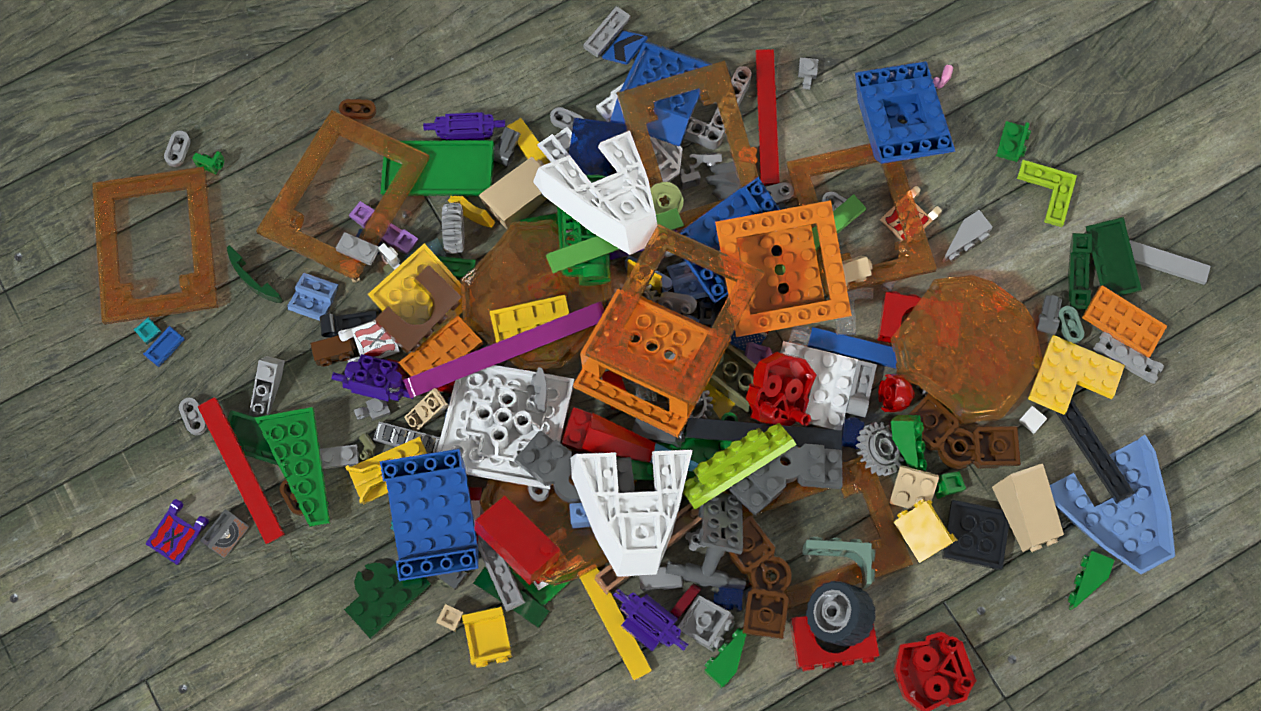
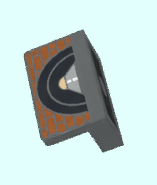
(224, 533)

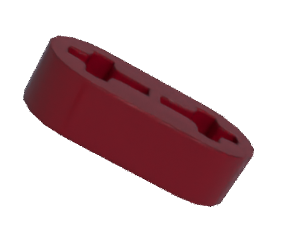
(686, 600)

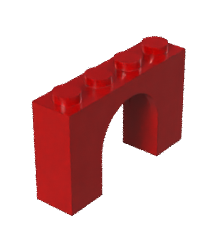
(893, 310)
(810, 654)

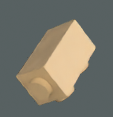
(857, 269)

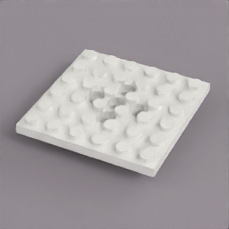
(476, 436)

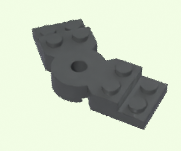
(551, 465)
(810, 465)

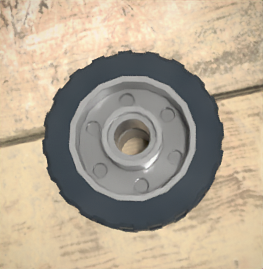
(841, 613)

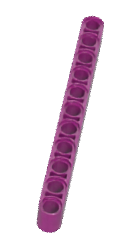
(504, 350)

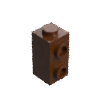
(332, 350)

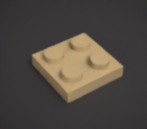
(913, 486)

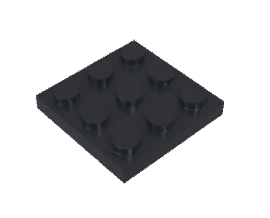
(979, 535)

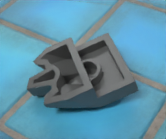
(725, 180)

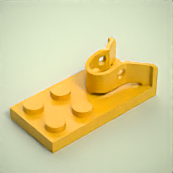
(368, 475)

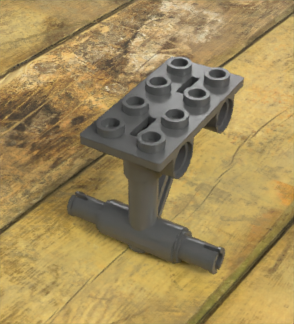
(719, 533)

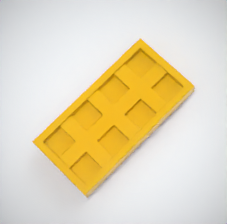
(523, 317)

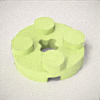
(673, 195)

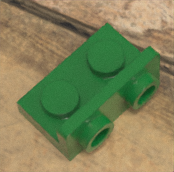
(1012, 141)

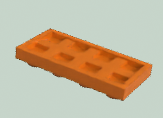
(1124, 321)
(444, 346)

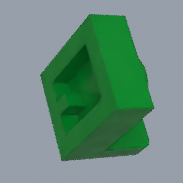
(210, 165)
(949, 484)

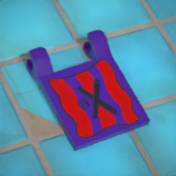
(175, 536)

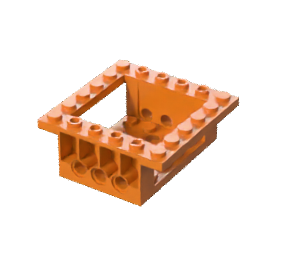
(793, 233)
(671, 334)

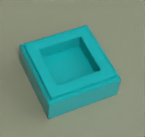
(147, 331)

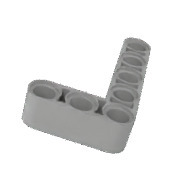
(714, 129)

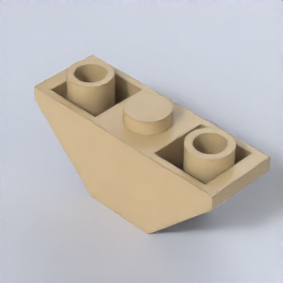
(427, 410)

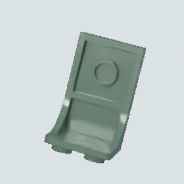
(856, 550)

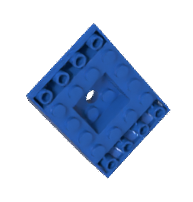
(908, 95)

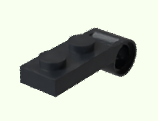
(332, 324)

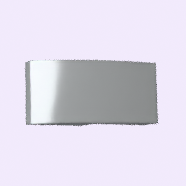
(540, 389)
(660, 580)

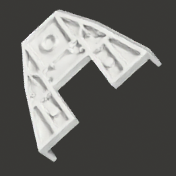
(612, 207)
(636, 524)

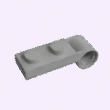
(861, 388)

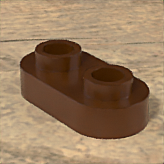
(358, 109)
(290, 498)

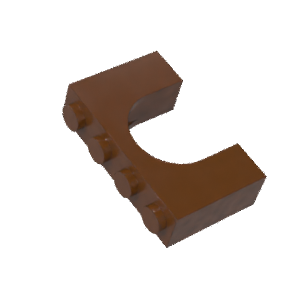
(443, 300)

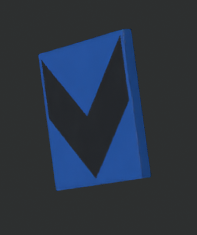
(624, 47)

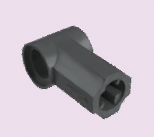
(504, 149)
(1048, 319)

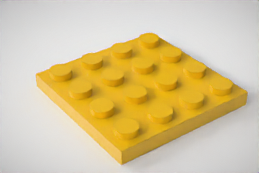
(407, 297)

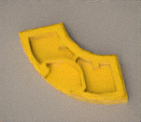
(472, 212)

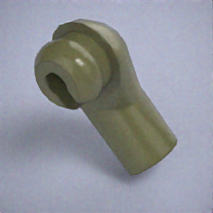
(369, 447)

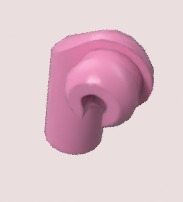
(946, 75)

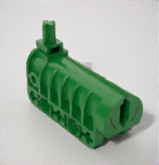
(593, 271)

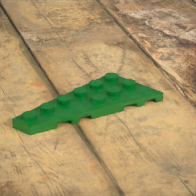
(297, 452)

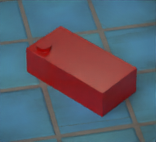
(517, 540)

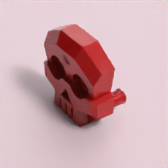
(776, 401)
(918, 677)

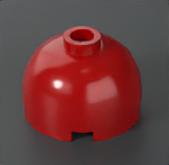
(895, 393)

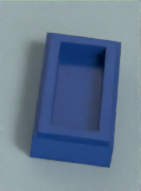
(164, 346)

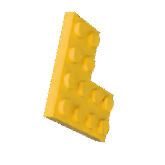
(1069, 365)

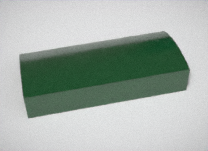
(1114, 257)
(250, 437)

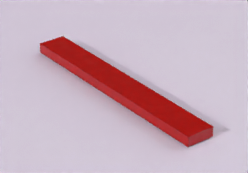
(767, 117)
(241, 471)

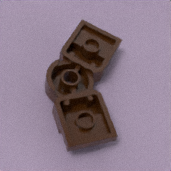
(984, 447)
(766, 601)

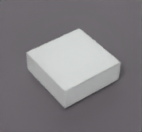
(1033, 419)

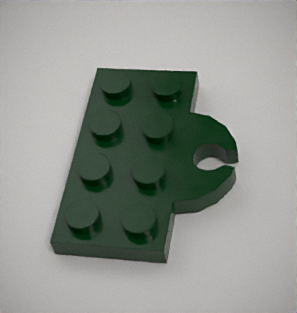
(382, 597)

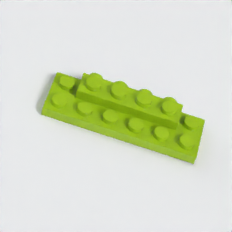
(736, 463)

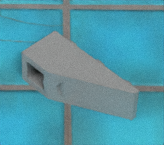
(971, 230)
(266, 385)

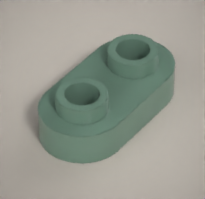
(1072, 325)

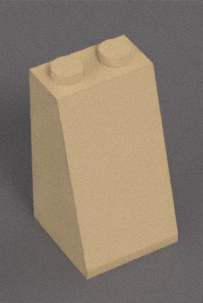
(515, 194)
(1029, 508)

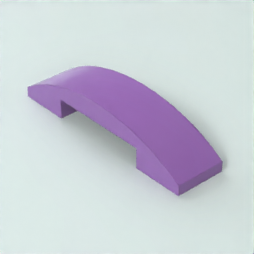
(395, 237)

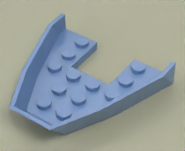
(1134, 529)

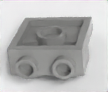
(707, 623)

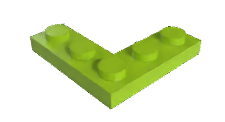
(1059, 181)

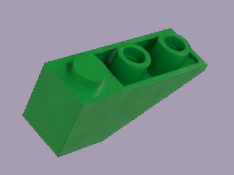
(907, 436)
(1094, 572)
(726, 663)

